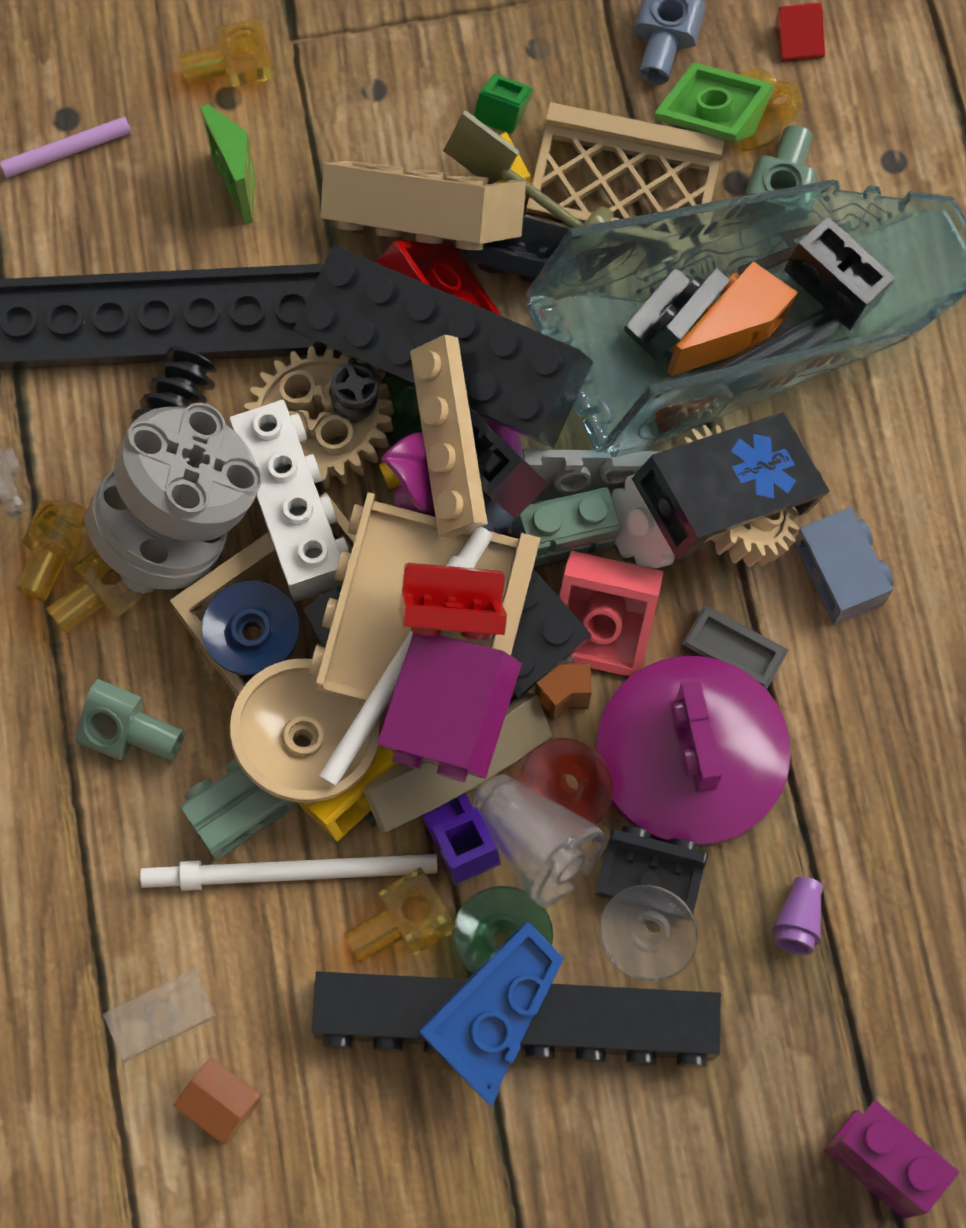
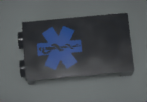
(728, 482)

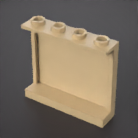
(367, 618)

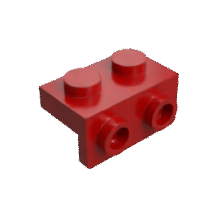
(452, 600)

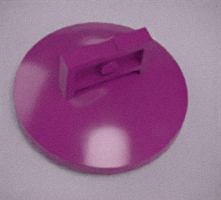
(694, 750)

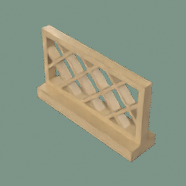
(623, 137)

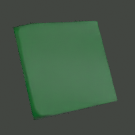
(502, 103)

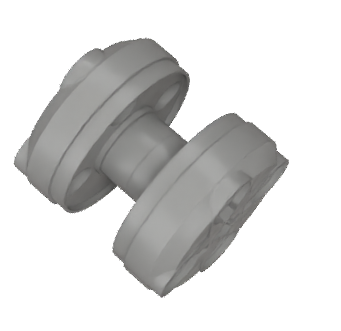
(172, 497)

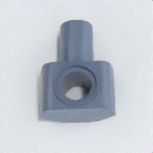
(666, 37)

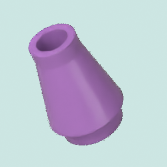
(799, 920)

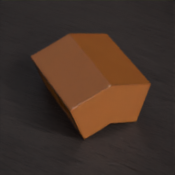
(564, 689)
(217, 1101)

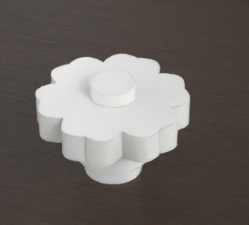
(639, 531)

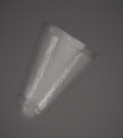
(538, 837)

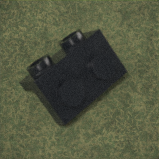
(522, 254)
(638, 860)

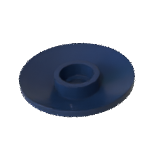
(243, 607)

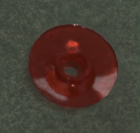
(547, 770)

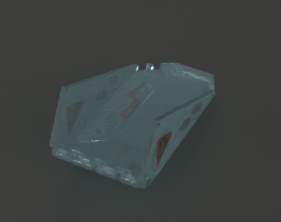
(614, 266)

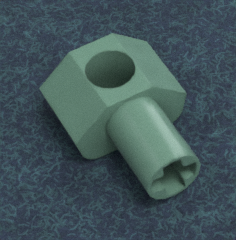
(787, 166)
(130, 725)

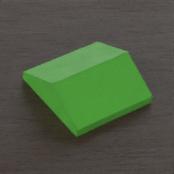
(716, 103)
(233, 159)

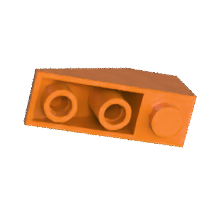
(743, 316)

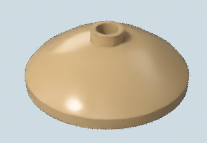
(284, 705)

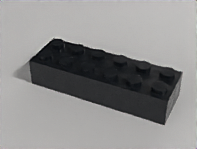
(383, 315)

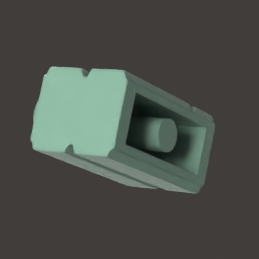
(570, 523)
(231, 810)

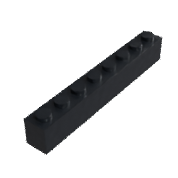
(570, 1018)

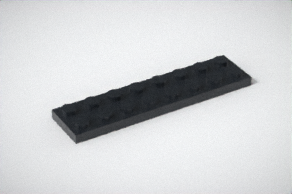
(146, 313)

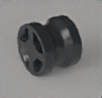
(359, 381)

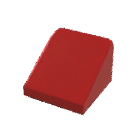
(800, 31)

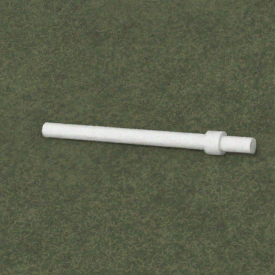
(385, 687)
(193, 874)

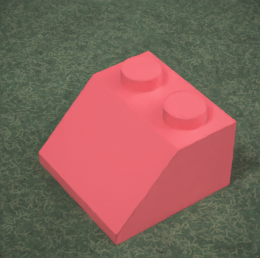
(615, 606)

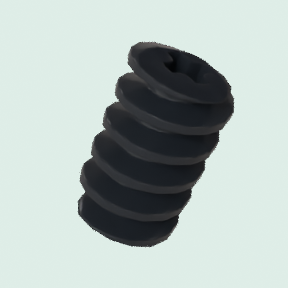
(178, 381)

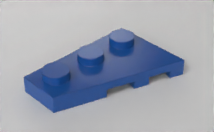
(489, 1014)

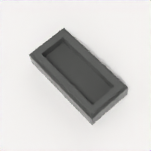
(731, 642)

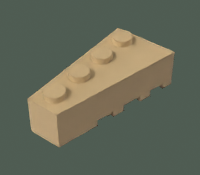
(422, 204)

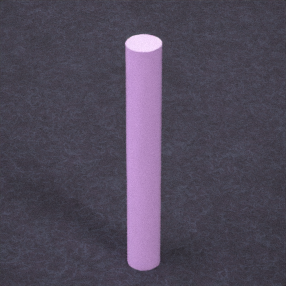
(65, 147)

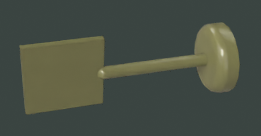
(492, 156)

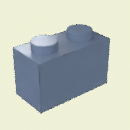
(844, 565)

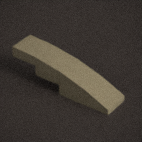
(410, 793)

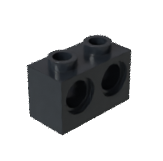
(839, 273)

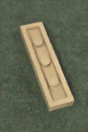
(448, 437)

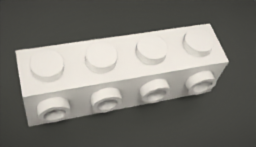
(289, 499)

